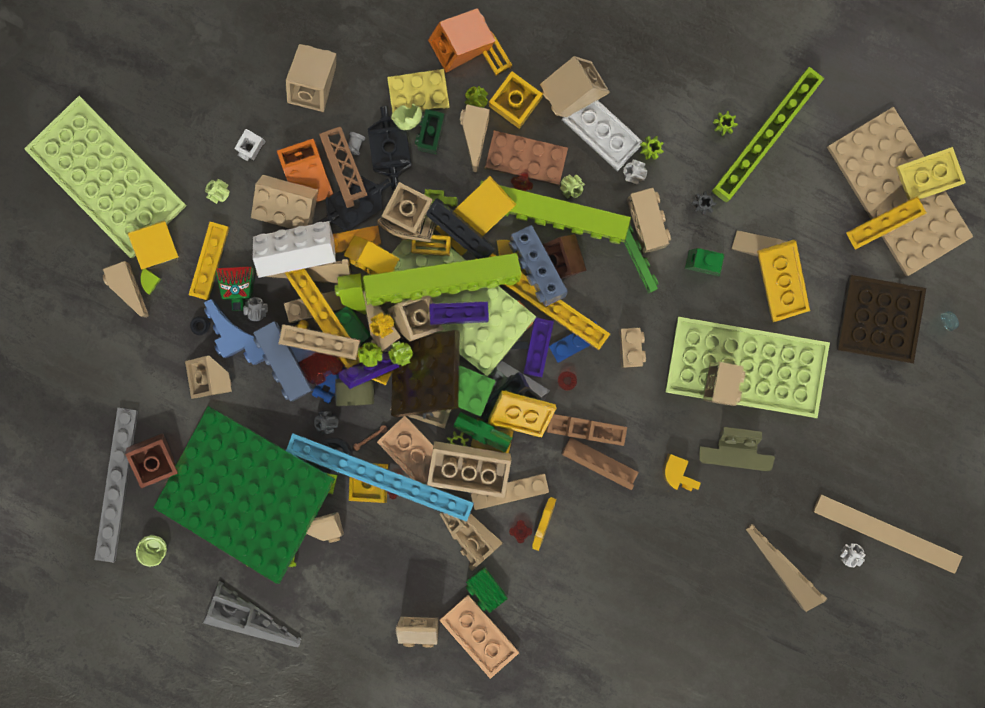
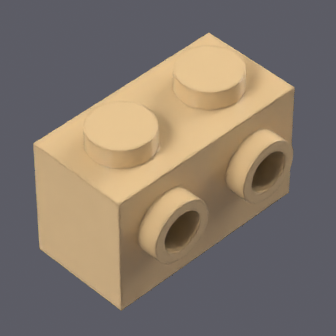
(631, 347)

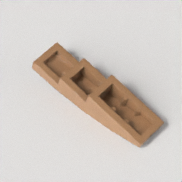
(587, 429)

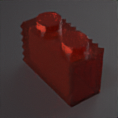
(319, 366)

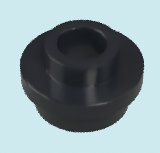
(193, 325)

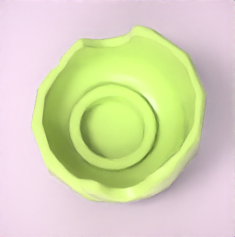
(406, 117)
(151, 550)

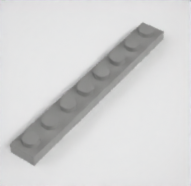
(116, 486)

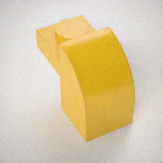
(673, 473)

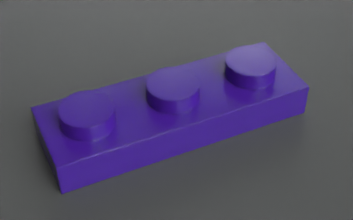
(458, 313)
(538, 347)
(360, 373)

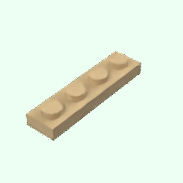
(319, 342)
(515, 491)

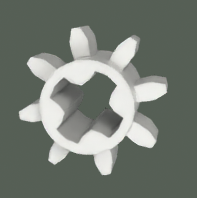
(635, 171)
(852, 555)

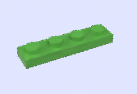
(641, 264)

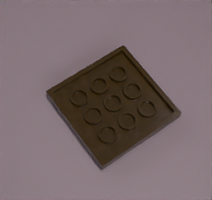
(881, 319)
(430, 378)

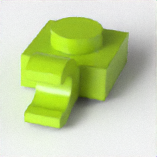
(434, 194)

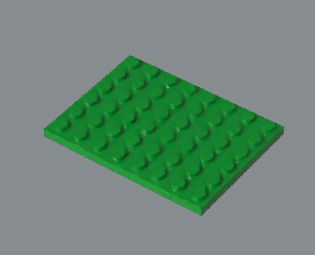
(244, 494)

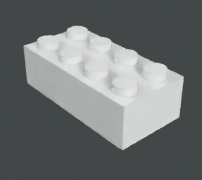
(293, 249)

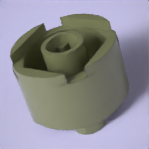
(359, 395)

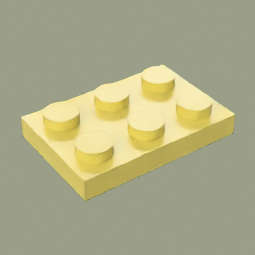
(423, 89)
(931, 174)

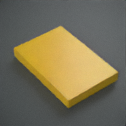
(521, 414)

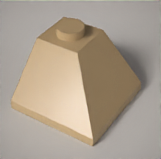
(407, 208)
(413, 318)
(207, 377)
(327, 528)

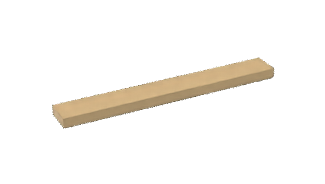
(887, 533)

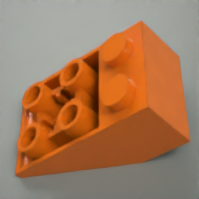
(305, 167)

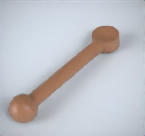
(383, 429)

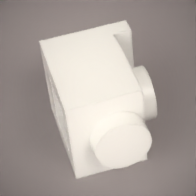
(249, 138)

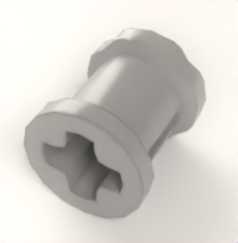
(354, 142)

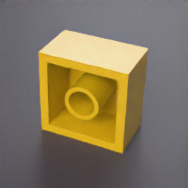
(515, 100)
(370, 257)

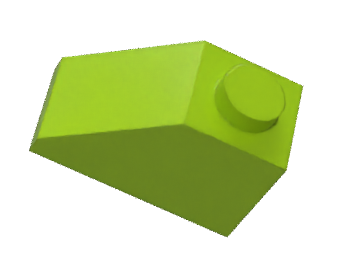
(351, 292)

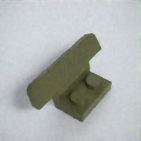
(738, 450)

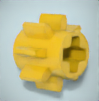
(381, 325)

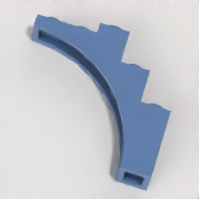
(235, 340)

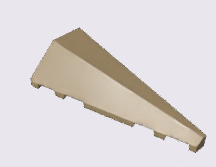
(324, 273)
(472, 536)
(798, 585)

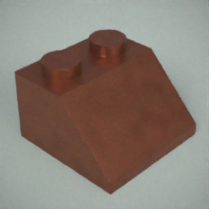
(565, 256)
(151, 460)

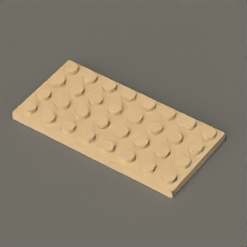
(869, 164)

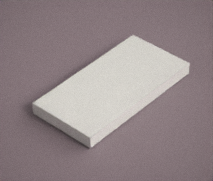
(604, 133)

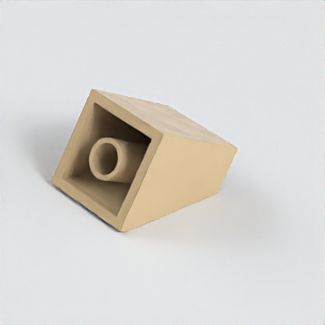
(310, 77)
(573, 87)

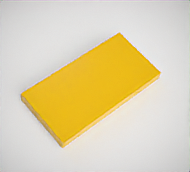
(482, 209)
(783, 280)

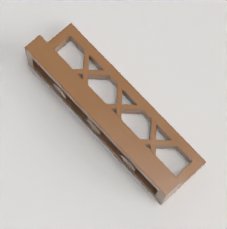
(334, 162)
(600, 463)

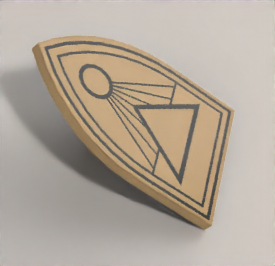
(423, 233)

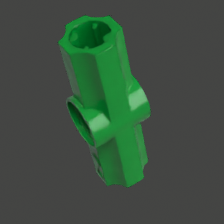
(482, 432)

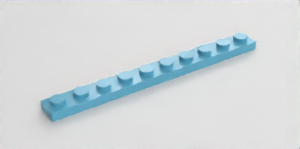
(380, 477)

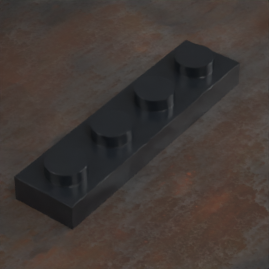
(459, 230)

